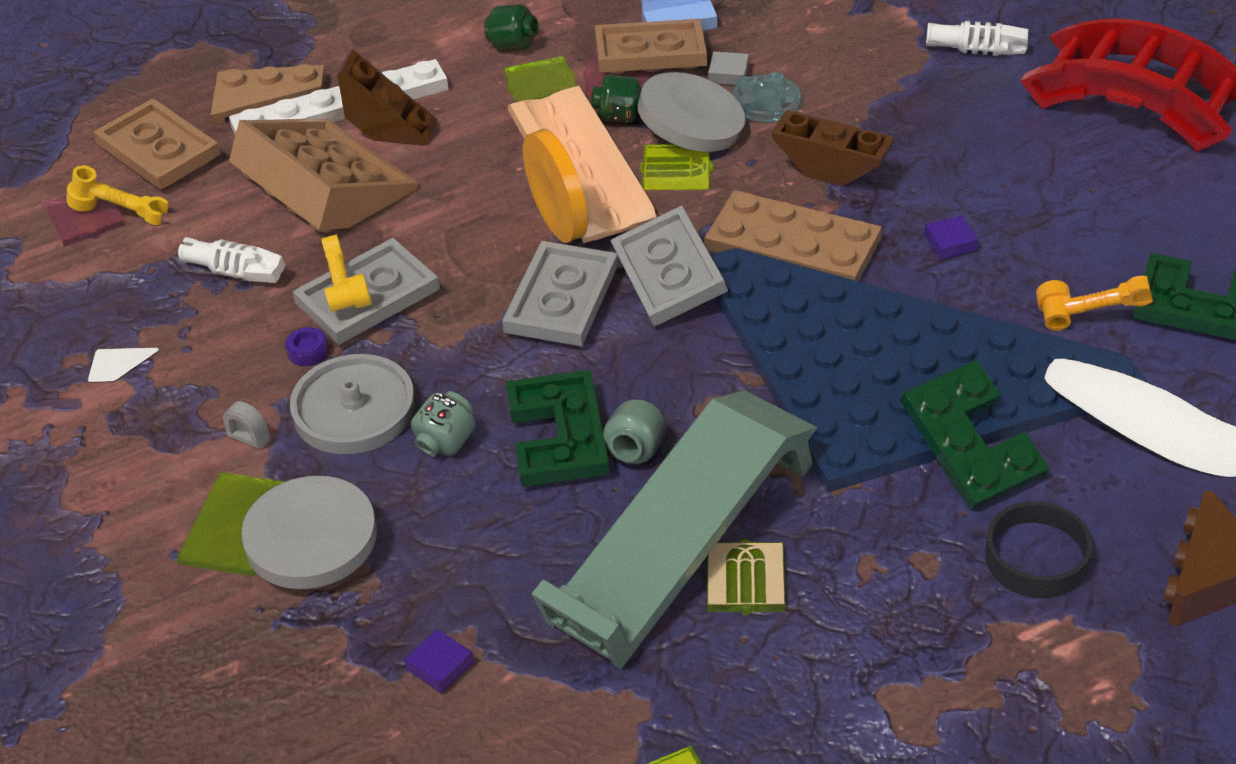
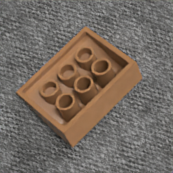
(318, 170)

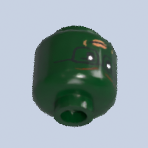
(617, 99)

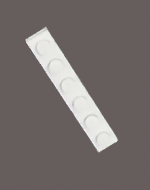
(415, 80)

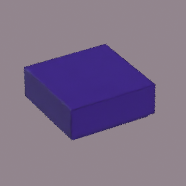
(951, 237)
(439, 661)

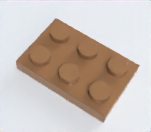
(650, 46)
(157, 143)

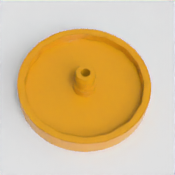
(555, 185)

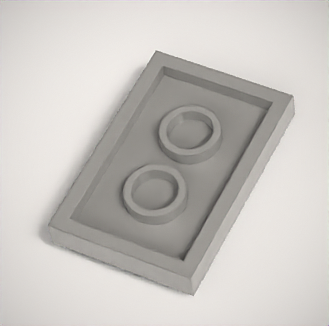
(669, 266)
(394, 283)
(560, 293)

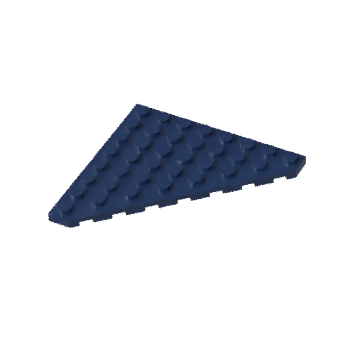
(851, 350)

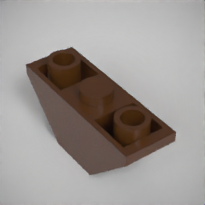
(380, 105)
(829, 148)
(1206, 563)

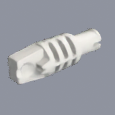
(977, 37)
(233, 259)

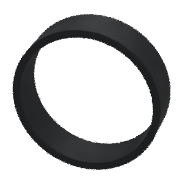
(1046, 514)

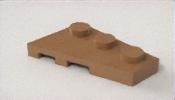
(256, 88)

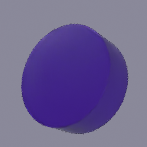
(307, 346)

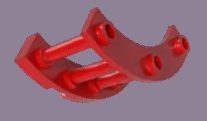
(1083, 71)

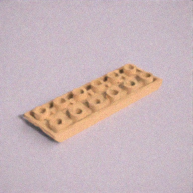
(609, 186)

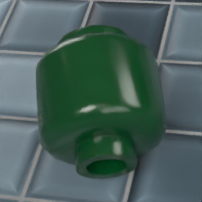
(511, 27)

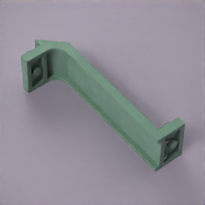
(674, 523)

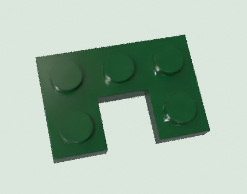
(1186, 307)
(941, 414)
(580, 441)

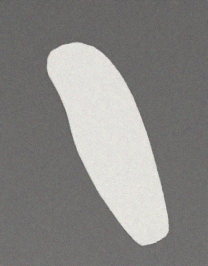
(1148, 416)

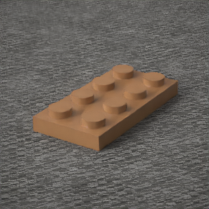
(794, 235)

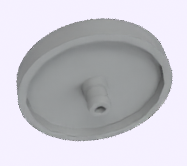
(691, 111)
(352, 404)
(309, 532)

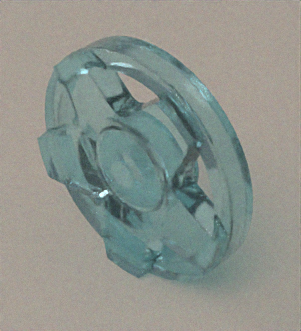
(766, 95)

